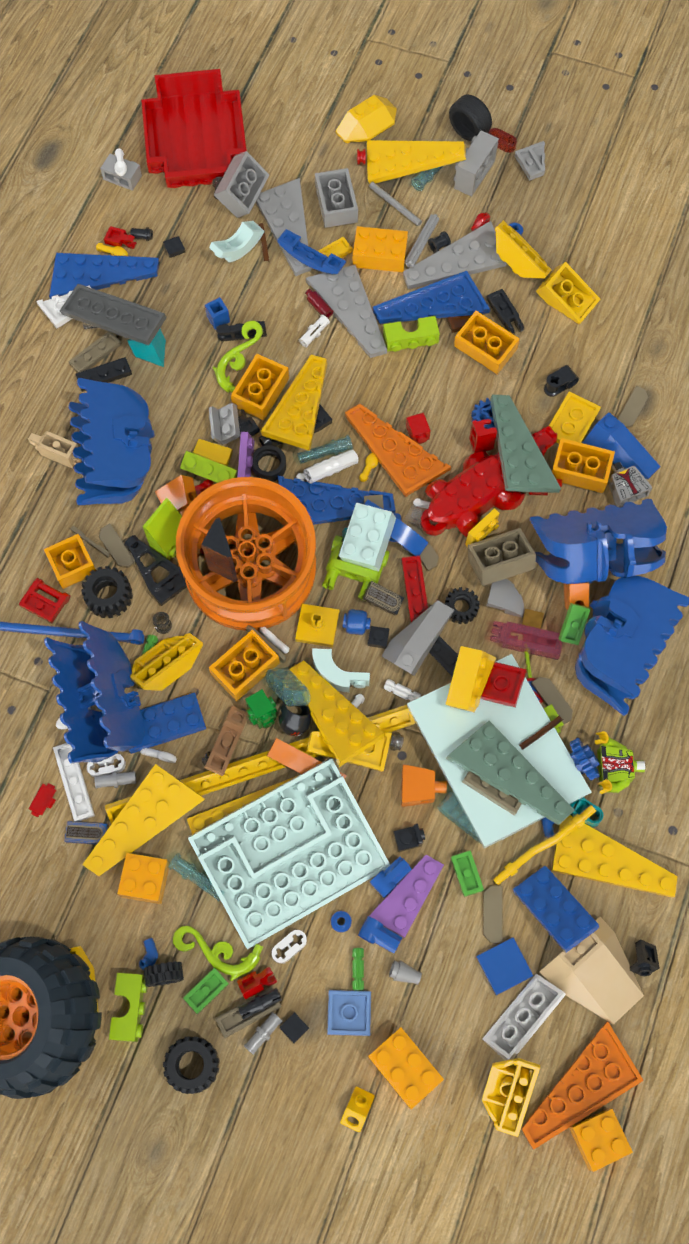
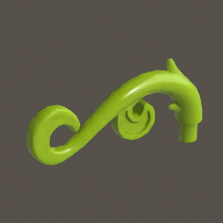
(235, 353)
(235, 971)

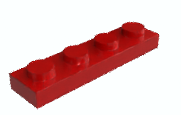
(414, 586)

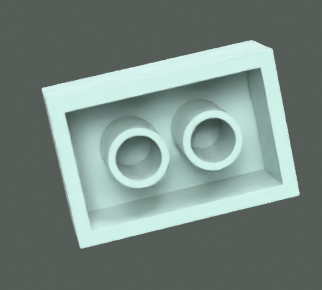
(367, 536)

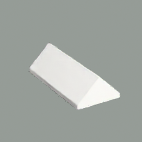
(523, 1017)

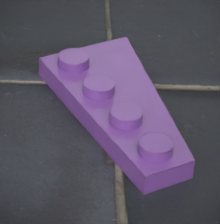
(245, 455)
(405, 901)

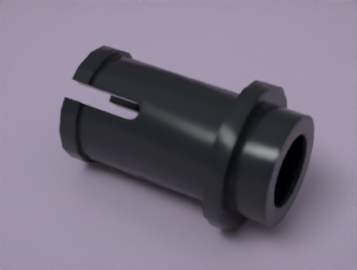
(142, 233)

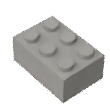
(478, 162)
(241, 184)
(336, 197)

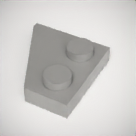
(532, 160)

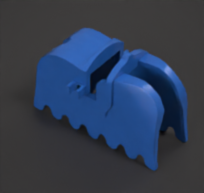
(112, 442)
(586, 546)
(625, 637)
(97, 676)

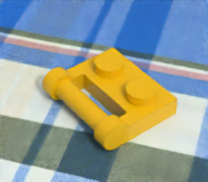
(483, 528)

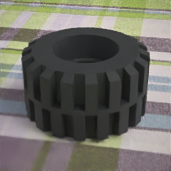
(101, 579)
(172, 1062)

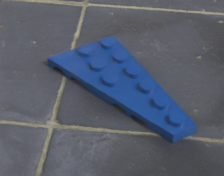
(98, 271)
(441, 299)
(330, 501)

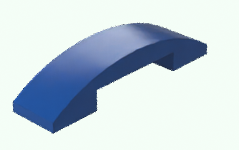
(309, 256)
(405, 535)

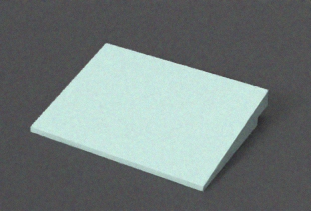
(449, 727)
(289, 852)

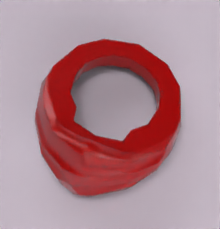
(481, 220)

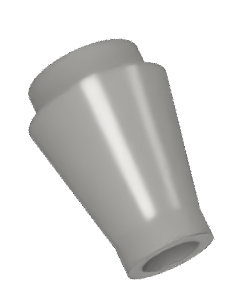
(404, 973)

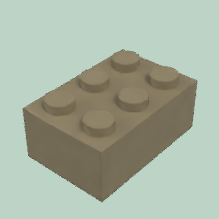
(501, 556)

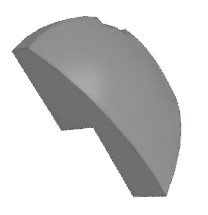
(506, 597)

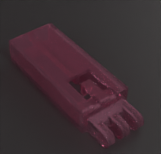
(535, 640)

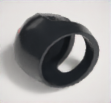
(293, 723)

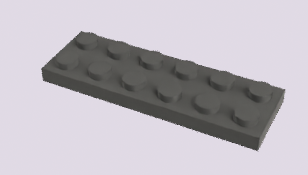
(113, 314)

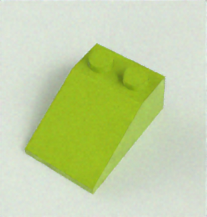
(162, 529)

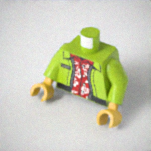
(616, 764)

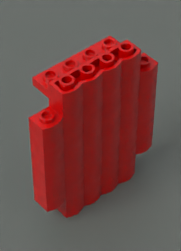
(192, 127)

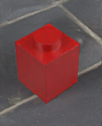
(418, 428)

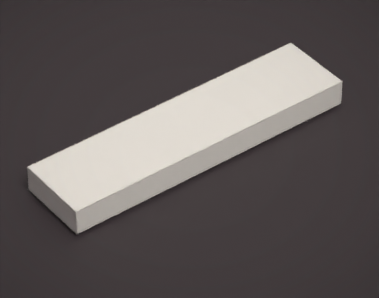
(74, 784)

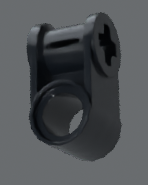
(560, 381)

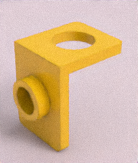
(358, 1107)

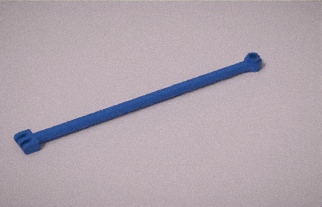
(135, 637)

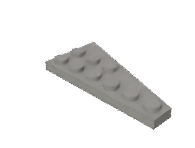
(284, 210)

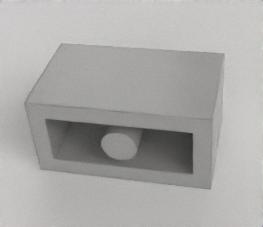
(127, 181)

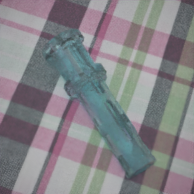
(423, 178)
(333, 447)
(189, 872)

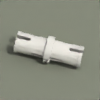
(321, 323)

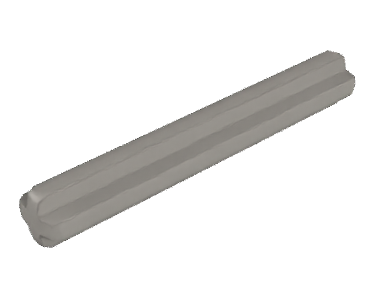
(421, 240)

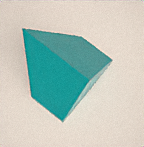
(152, 353)

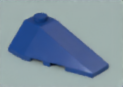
(614, 436)

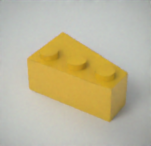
(469, 678)

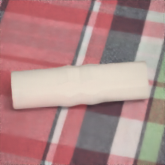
(331, 466)

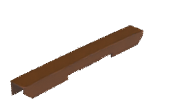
(264, 244)
(540, 733)

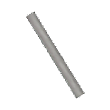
(395, 204)

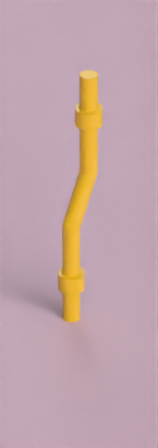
(576, 822)

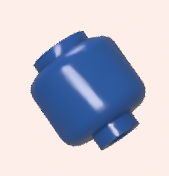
(356, 622)

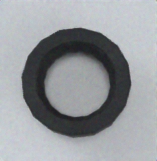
(269, 450)

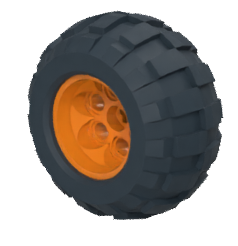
(51, 1019)

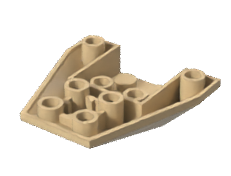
(596, 975)

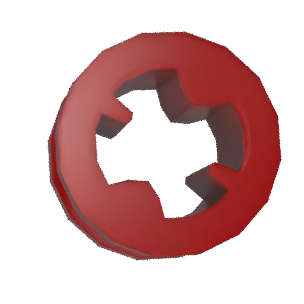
(361, 157)

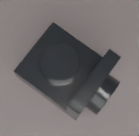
(409, 838)
(646, 957)

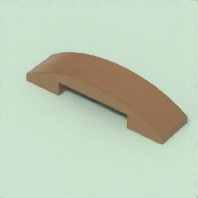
(226, 741)

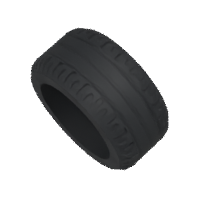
(470, 117)

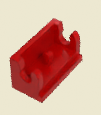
(482, 438)

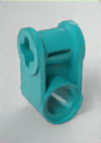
(583, 804)

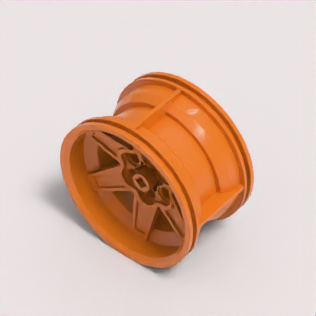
(246, 498)

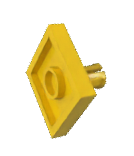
(317, 625)

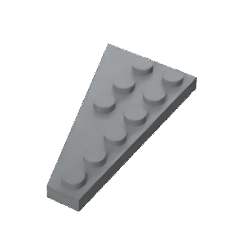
(470, 253)
(351, 307)

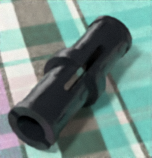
(259, 1003)

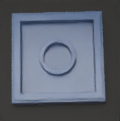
(349, 1013)

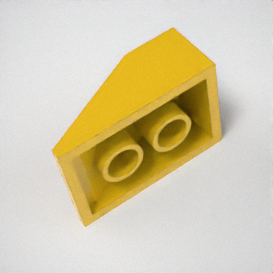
(568, 293)

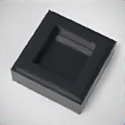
(174, 246)
(294, 1028)

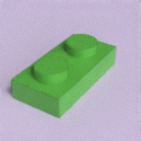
(574, 623)
(467, 873)
(206, 991)

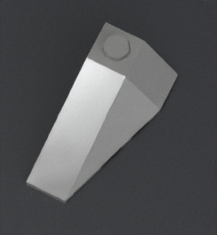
(416, 640)

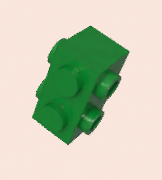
(261, 709)

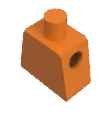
(179, 491)
(576, 592)
(420, 786)

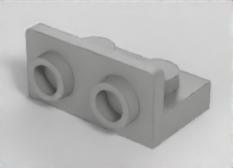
(224, 423)

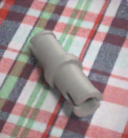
(115, 779)
(263, 1033)

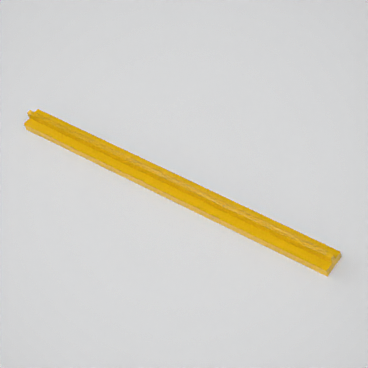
(261, 764)

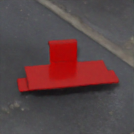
(43, 800)

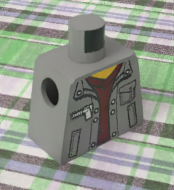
(627, 484)

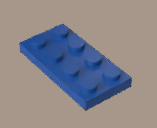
(170, 721)
(556, 909)

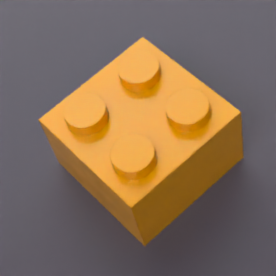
(70, 561)
(143, 878)
(600, 1140)

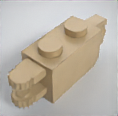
(55, 448)

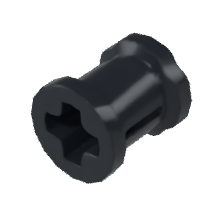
(439, 242)

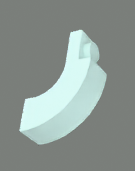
(240, 243)
(335, 676)

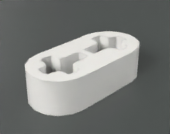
(107, 769)
(292, 950)

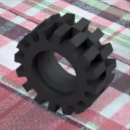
(469, 598)
(163, 974)

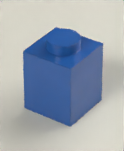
(217, 312)

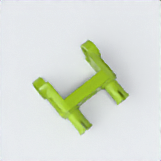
(338, 567)

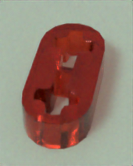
(504, 139)

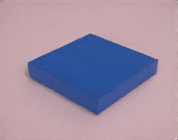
(504, 966)

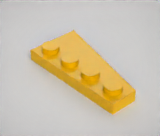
(371, 758)

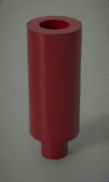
(318, 303)

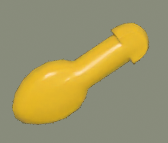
(114, 251)
(370, 462)

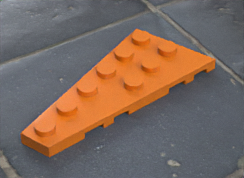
(398, 454)
(591, 1082)

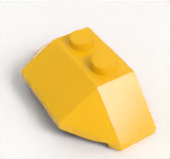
(367, 120)
(519, 254)
(166, 662)
(509, 1093)

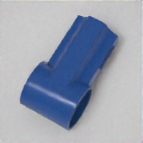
(386, 880)
(375, 932)

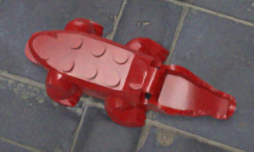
(474, 491)

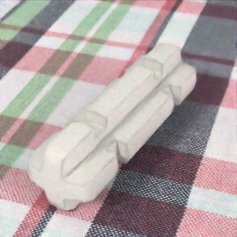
(401, 690)

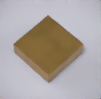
(532, 618)

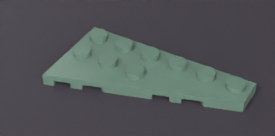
(520, 458)
(506, 769)

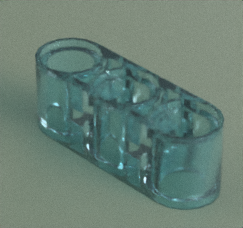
(288, 687)
(452, 810)

